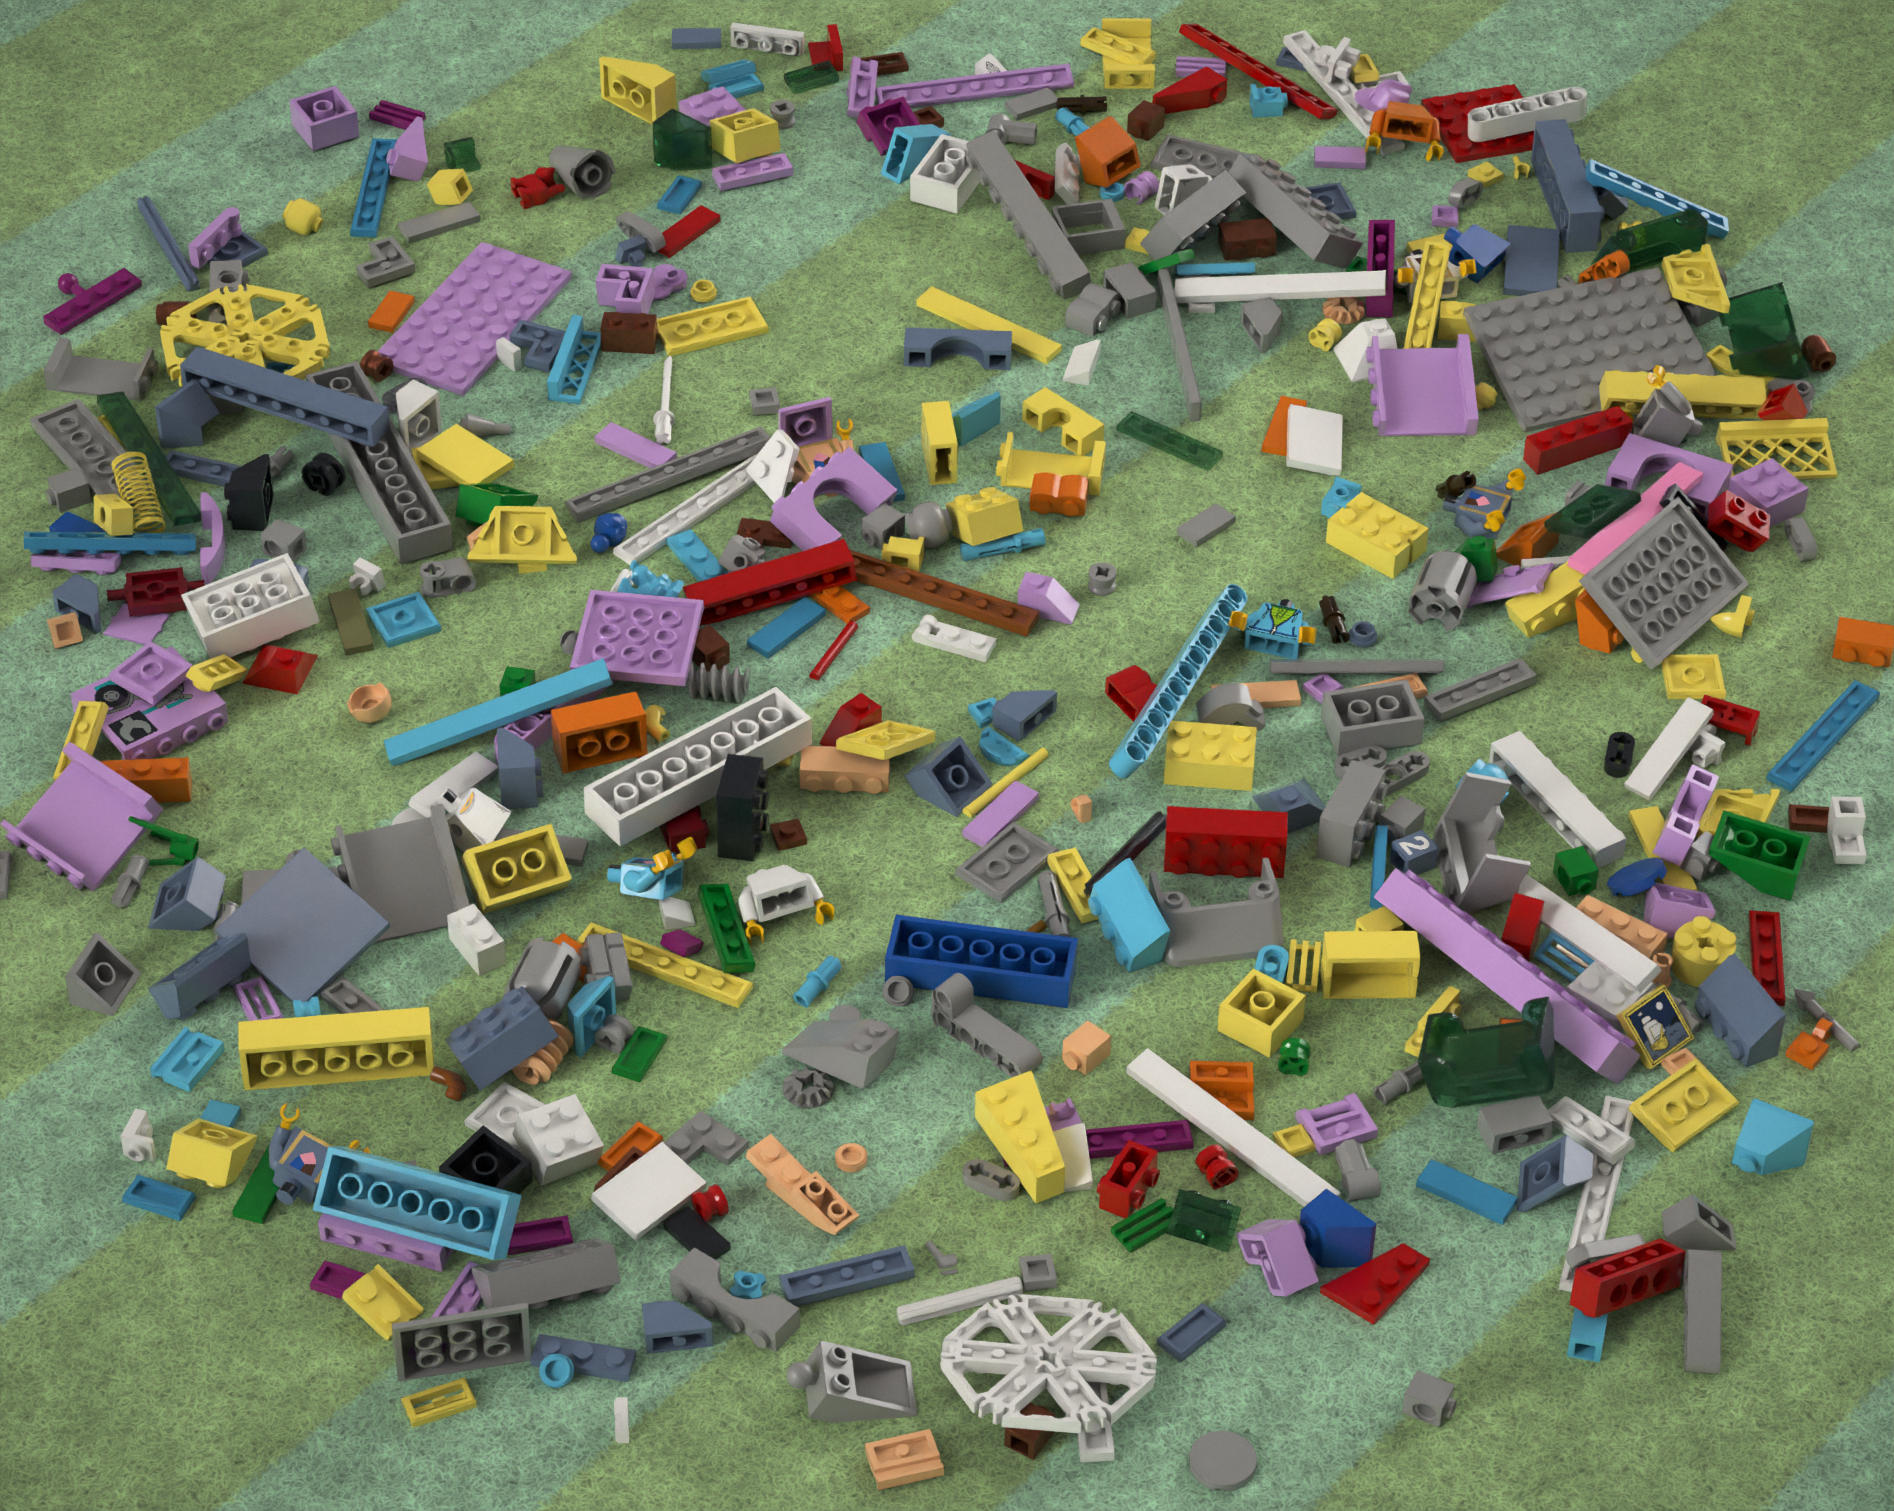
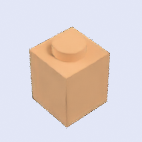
(1086, 1048)

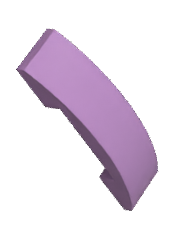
(212, 557)

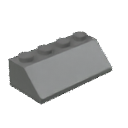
(548, 1274)

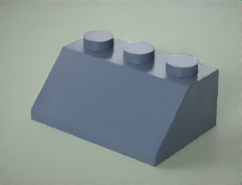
(202, 976)
(1741, 1012)

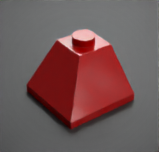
(280, 669)

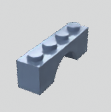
(928, 345)

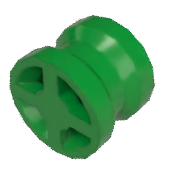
(1294, 1056)

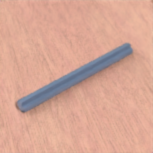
(168, 244)

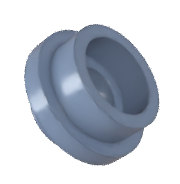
(1363, 634)

